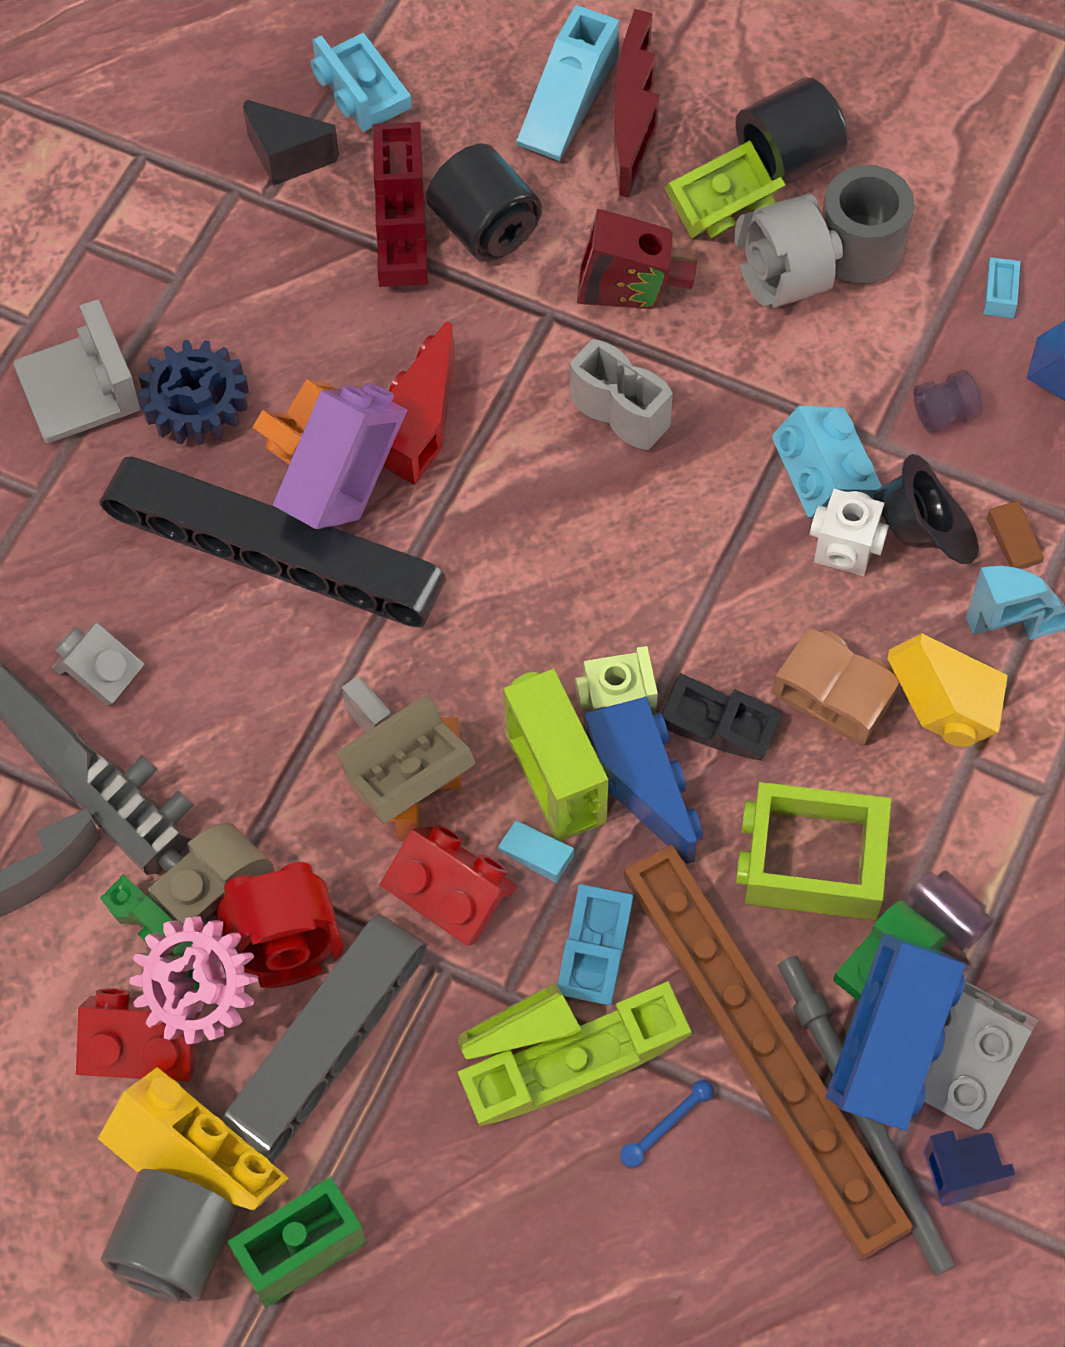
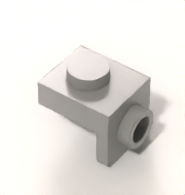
(97, 662)

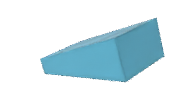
(1002, 287)
(536, 851)

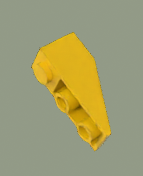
(173, 1133)

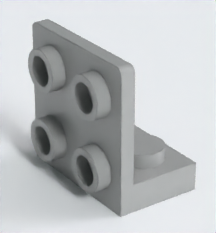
(78, 380)
(977, 1056)

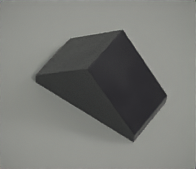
(288, 141)

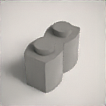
(623, 395)

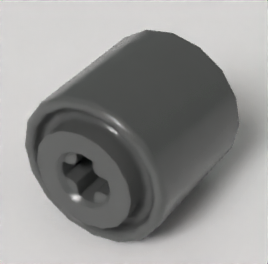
(873, 218)
(168, 1237)

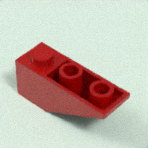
(425, 395)

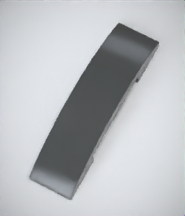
(64, 847)

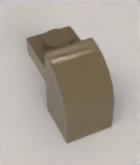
(199, 878)

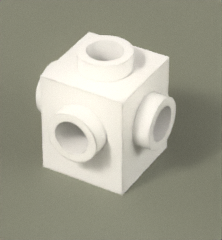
(848, 531)

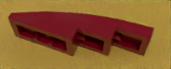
(634, 102)
(399, 204)

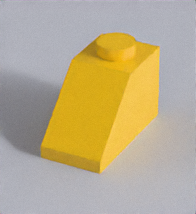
(949, 690)

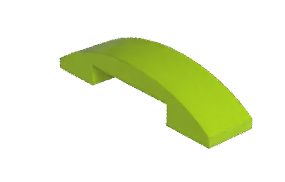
(573, 1064)

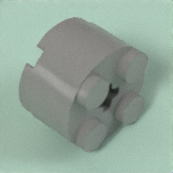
(787, 251)

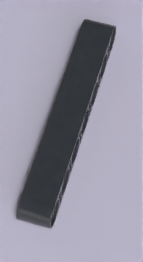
(273, 542)

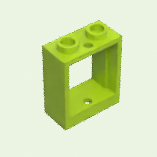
(555, 754)
(807, 894)

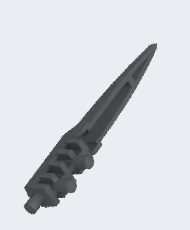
(96, 783)

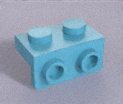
(360, 81)
(823, 455)

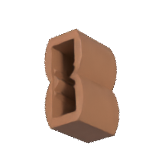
(836, 685)

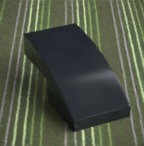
(720, 721)

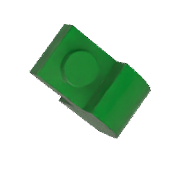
(898, 921)

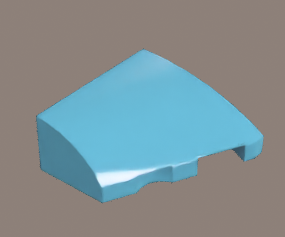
(1011, 597)

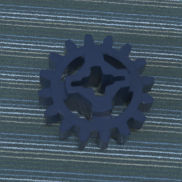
(189, 389)

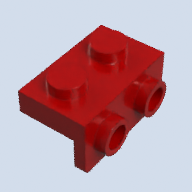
(447, 882)
(120, 1044)

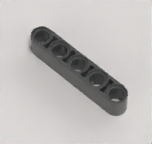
(325, 1036)

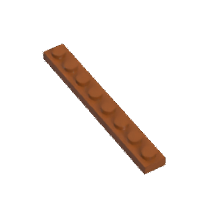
(768, 1053)

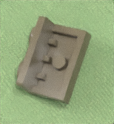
(404, 759)

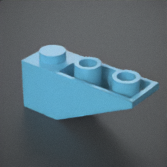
(570, 81)

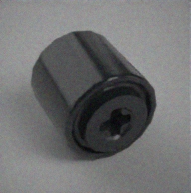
(794, 129)
(484, 202)

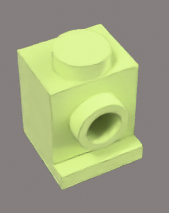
(633, 670)

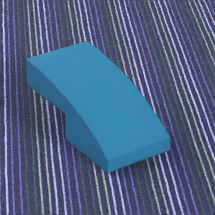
(595, 944)

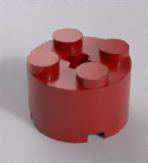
(283, 922)

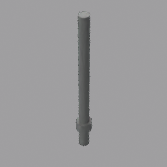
(814, 1014)

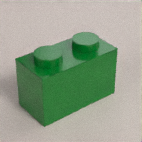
(297, 1242)

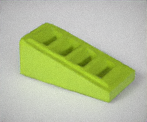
(528, 1022)

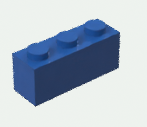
(896, 1032)

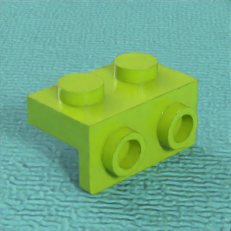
(721, 190)

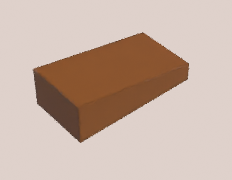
(1014, 535)

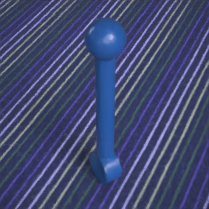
(632, 1154)

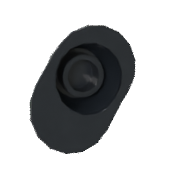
(925, 512)

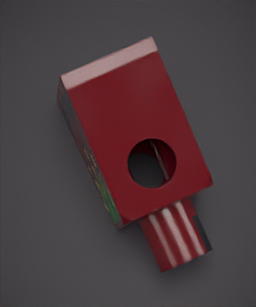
(629, 263)

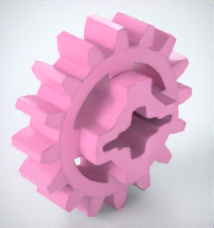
(170, 975)

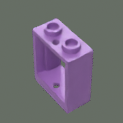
(340, 455)

